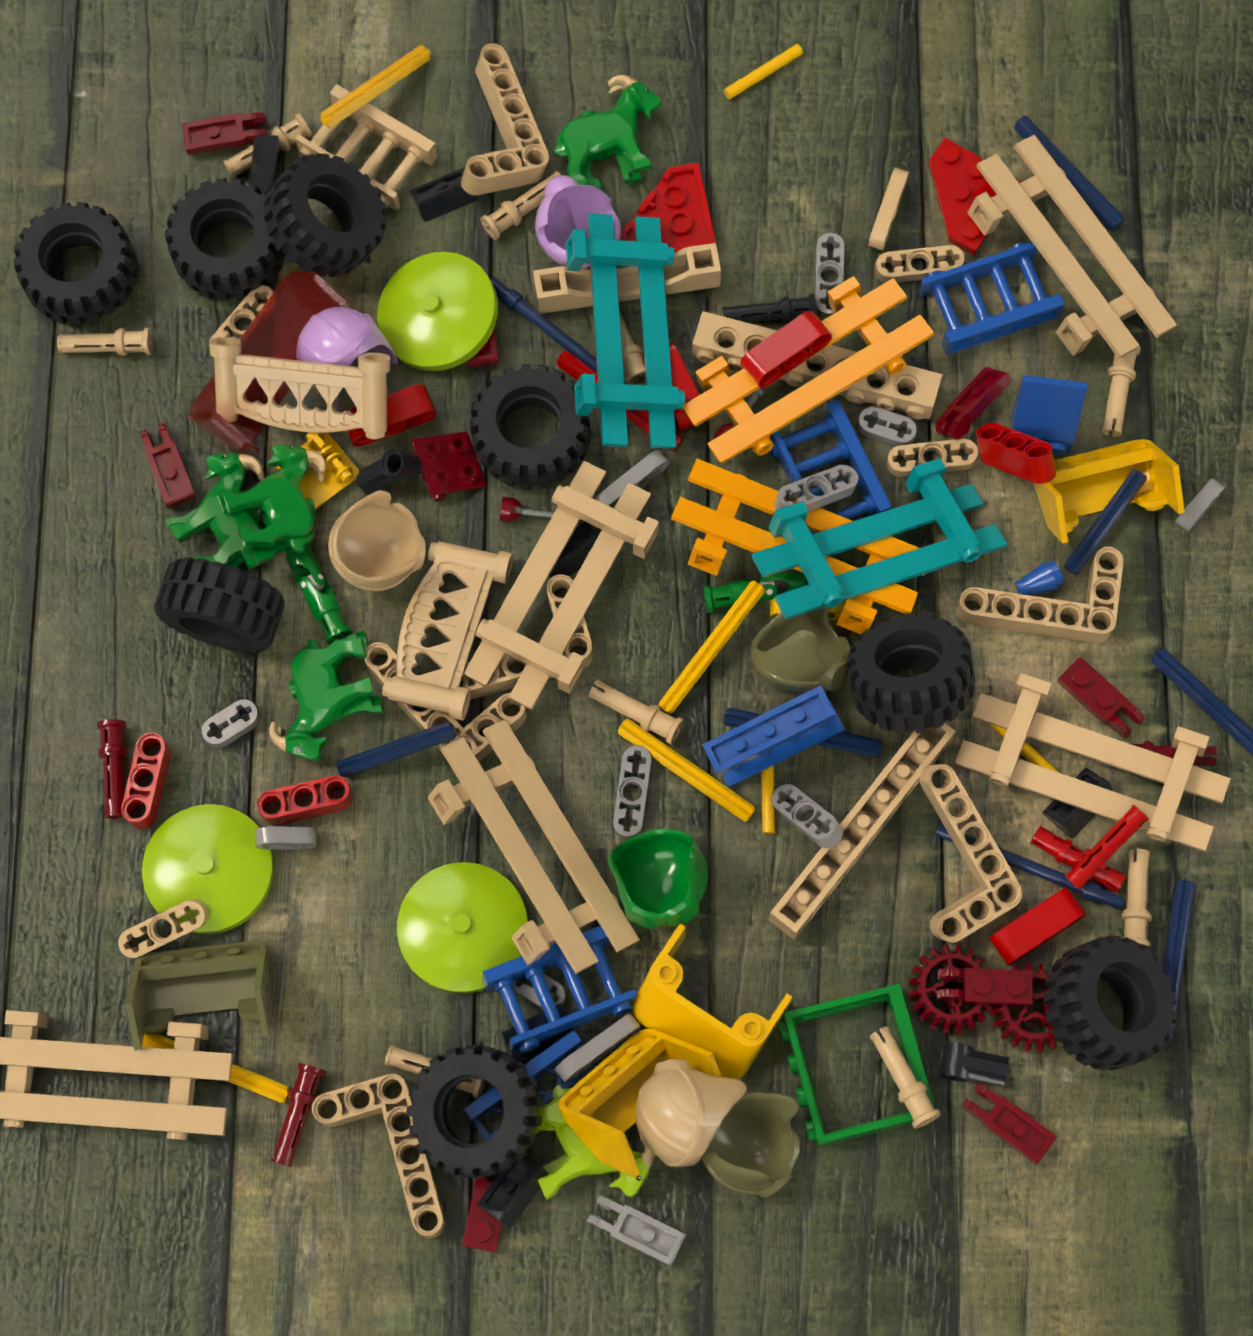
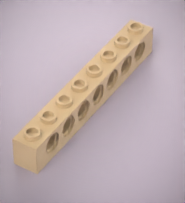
(744, 336)
(859, 829)

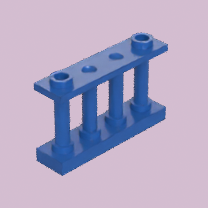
(988, 326)
(847, 449)
(773, 736)
(504, 975)

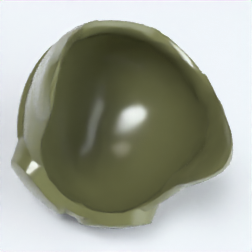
(801, 653)
(755, 1145)

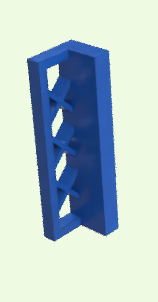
(536, 1068)

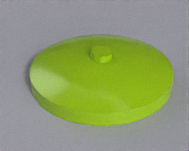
(438, 311)
(211, 858)
(459, 925)

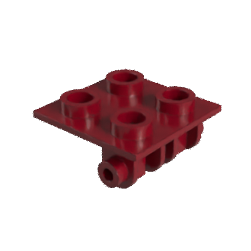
(448, 464)

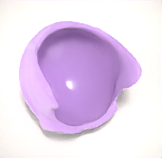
(340, 337)

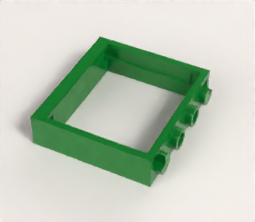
(797, 1064)

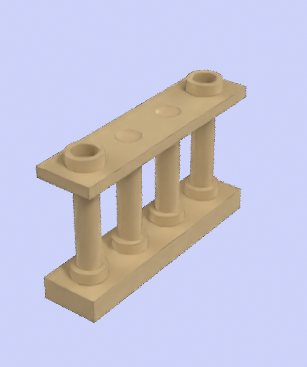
(393, 134)

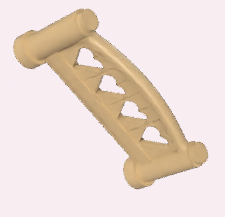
(363, 383)
(440, 688)

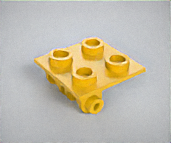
(338, 473)

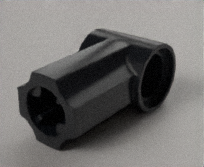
(389, 470)
(964, 1063)

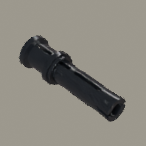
(771, 311)

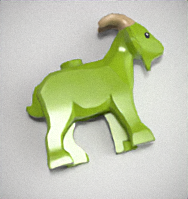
(579, 1159)

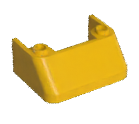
(1091, 479)
(668, 1012)
(606, 1098)

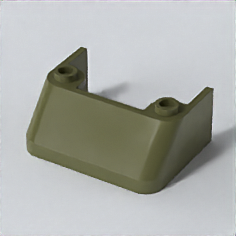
(199, 982)

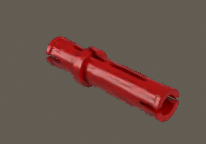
(1106, 847)
(1069, 854)

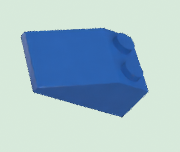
(1049, 410)

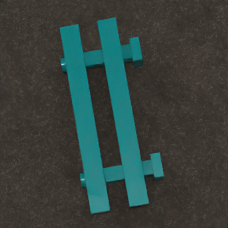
(610, 392)
(811, 549)

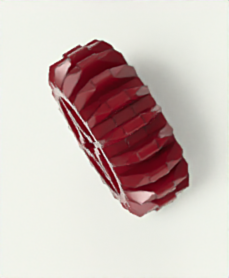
(924, 993)
(1013, 1027)

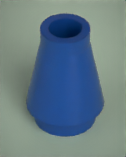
(1040, 580)

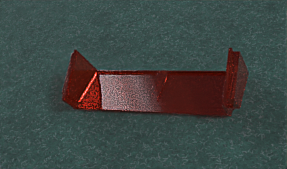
(272, 335)

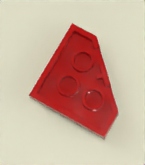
(956, 187)
(681, 207)

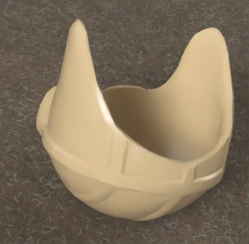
(376, 543)
(682, 1110)

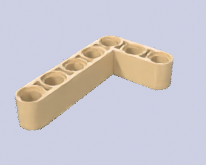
(495, 73)
(1052, 608)
(503, 678)
(429, 718)
(973, 855)
(399, 1140)

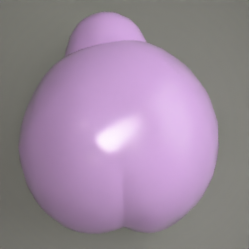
(567, 209)

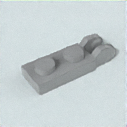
(640, 1231)

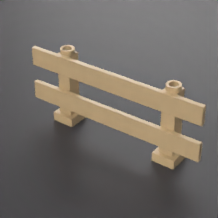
(1100, 315)
(547, 657)
(1024, 722)
(481, 789)
(182, 1064)

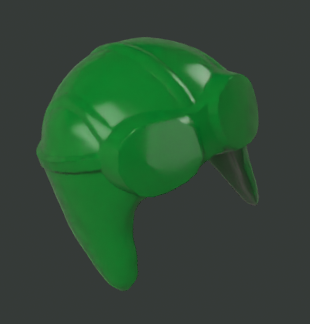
(659, 877)

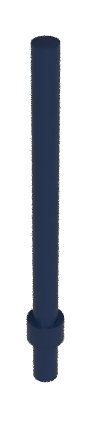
(515, 301)
(1090, 891)

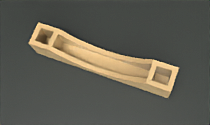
(564, 290)

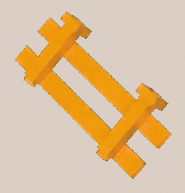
(851, 314)
(722, 527)

